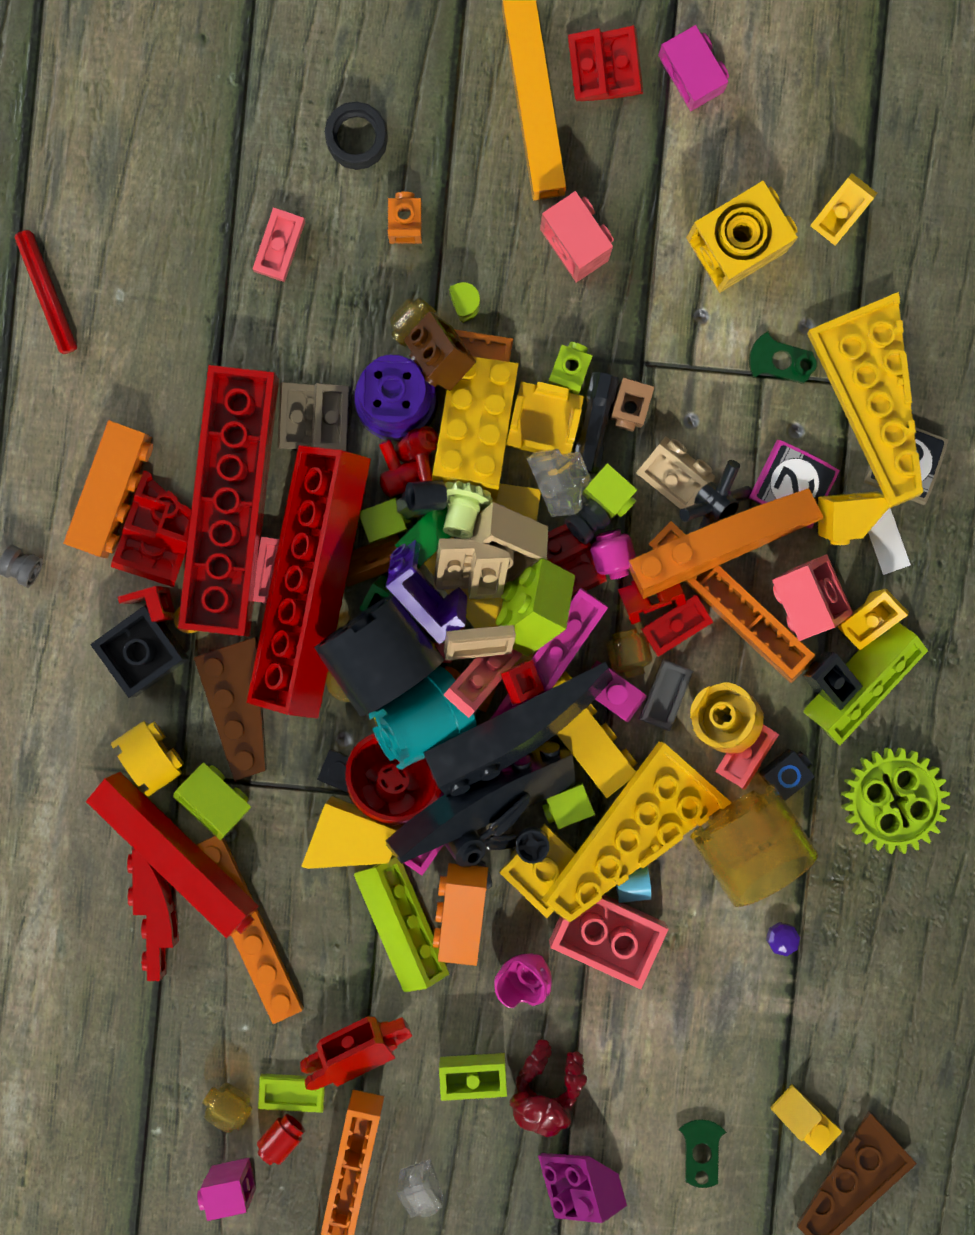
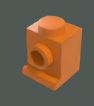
(405, 230)

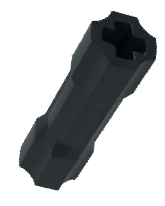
(599, 401)

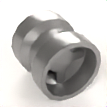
(20, 566)

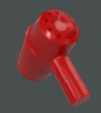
(417, 446)
(395, 479)

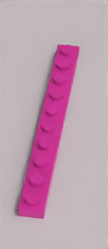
(550, 664)

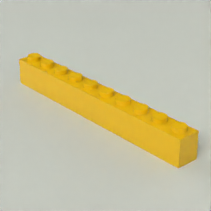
(583, 736)

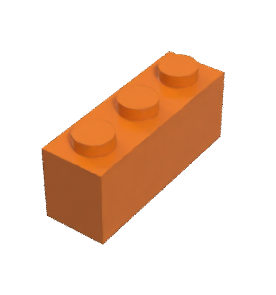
(460, 914)

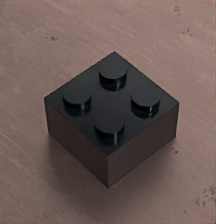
(139, 652)

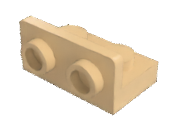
(675, 472)

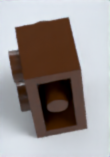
(439, 352)

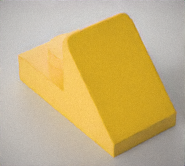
(843, 209)
(873, 618)
(805, 1120)

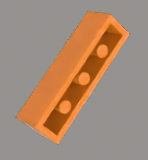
(108, 490)

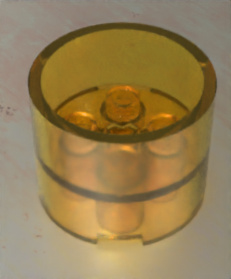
(754, 846)

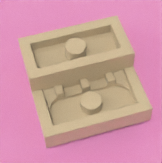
(471, 566)

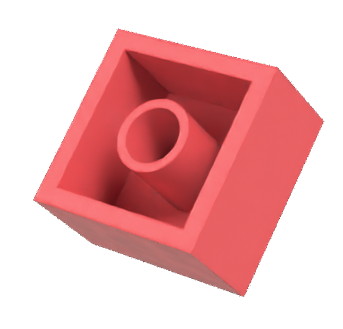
(577, 236)
(812, 598)

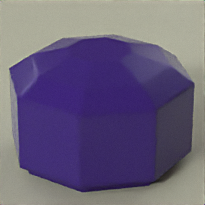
(783, 939)

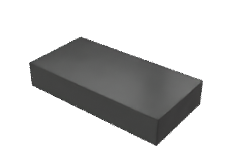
(666, 695)

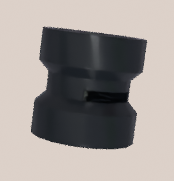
(587, 521)
(535, 848)

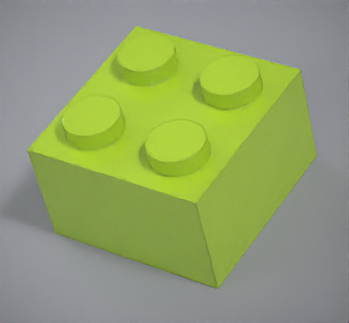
(537, 605)

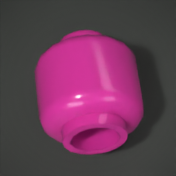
(612, 553)

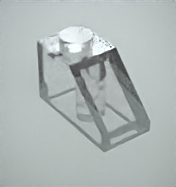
(420, 1190)

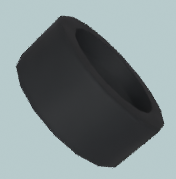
(354, 110)

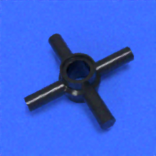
(717, 501)

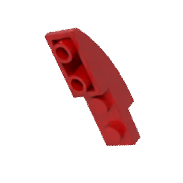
(153, 898)

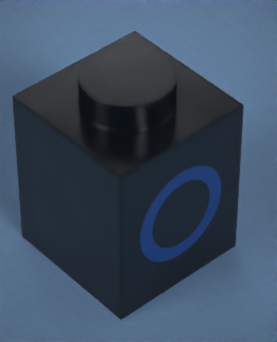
(788, 772)

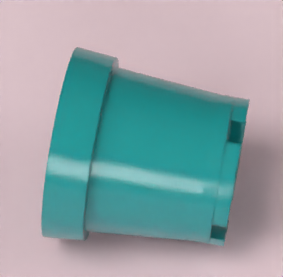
(419, 720)

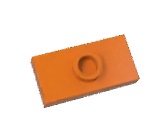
(487, 345)

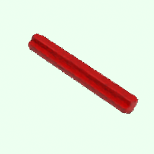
(45, 292)

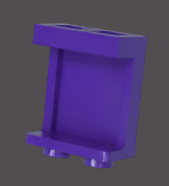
(421, 598)

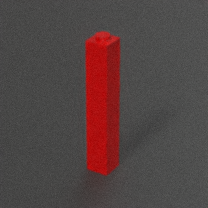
(173, 855)

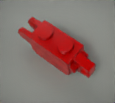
(353, 1051)

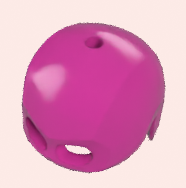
(523, 980)

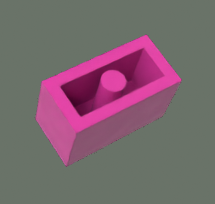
(694, 67)
(227, 1189)

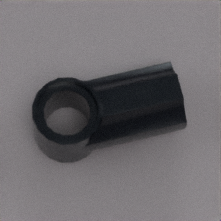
(422, 498)

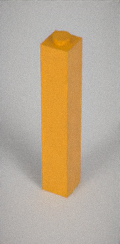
(534, 98)

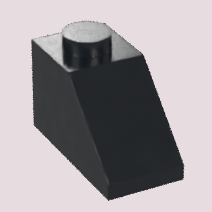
(832, 679)

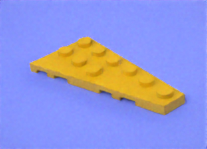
(872, 382)
(643, 823)

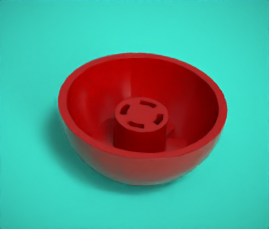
(371, 769)

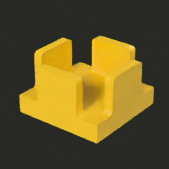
(544, 418)
(535, 879)

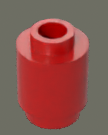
(280, 1140)

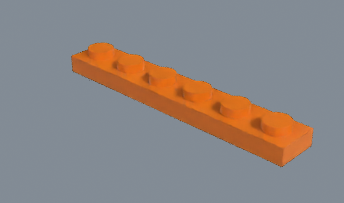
(257, 946)

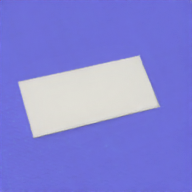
(888, 544)

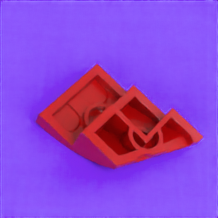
(153, 534)

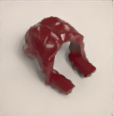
(540, 1113)

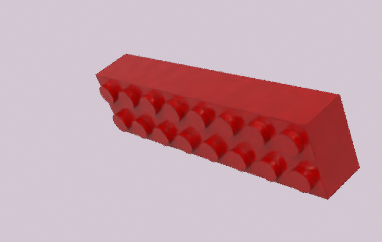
(228, 500)
(308, 579)

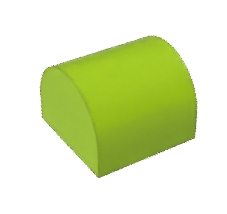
(465, 300)

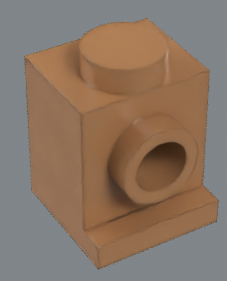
(640, 396)

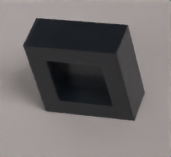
(334, 770)

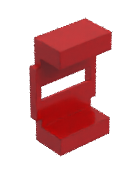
(636, 604)

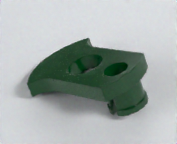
(762, 360)
(700, 1132)

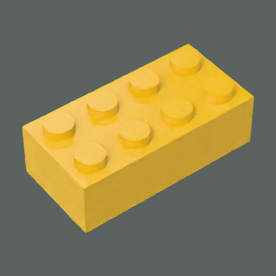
(476, 426)

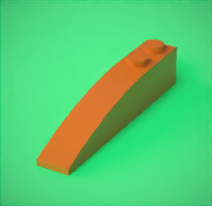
(722, 542)
(745, 615)
(352, 1163)

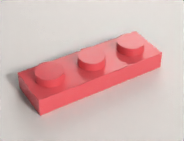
(479, 681)

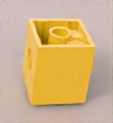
(753, 219)

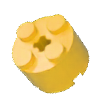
(731, 700)
(147, 757)

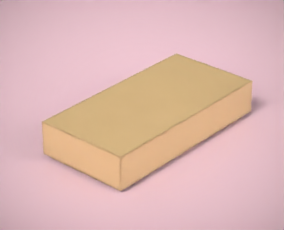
(479, 642)

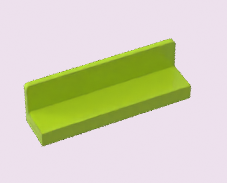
(878, 670)
(401, 925)

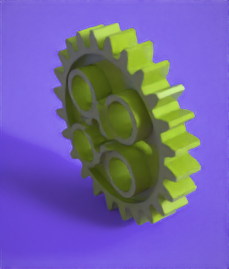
(921, 788)

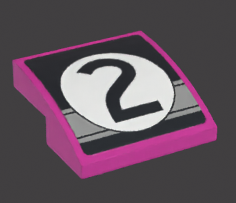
(792, 471)

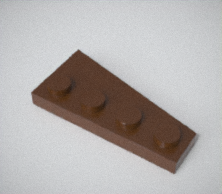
(226, 683)
(857, 1180)

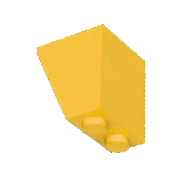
(347, 838)

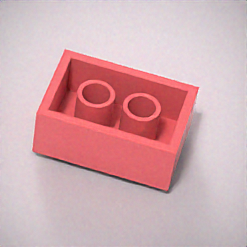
(612, 940)

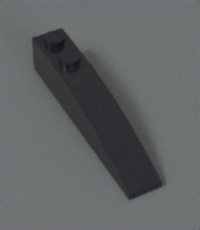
(513, 734)
(539, 773)

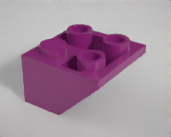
(581, 1187)

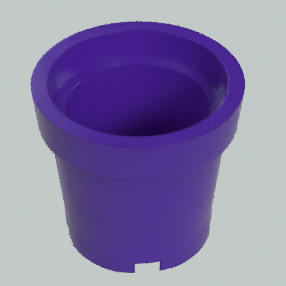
(391, 419)

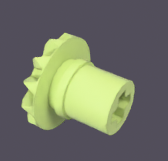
(463, 506)

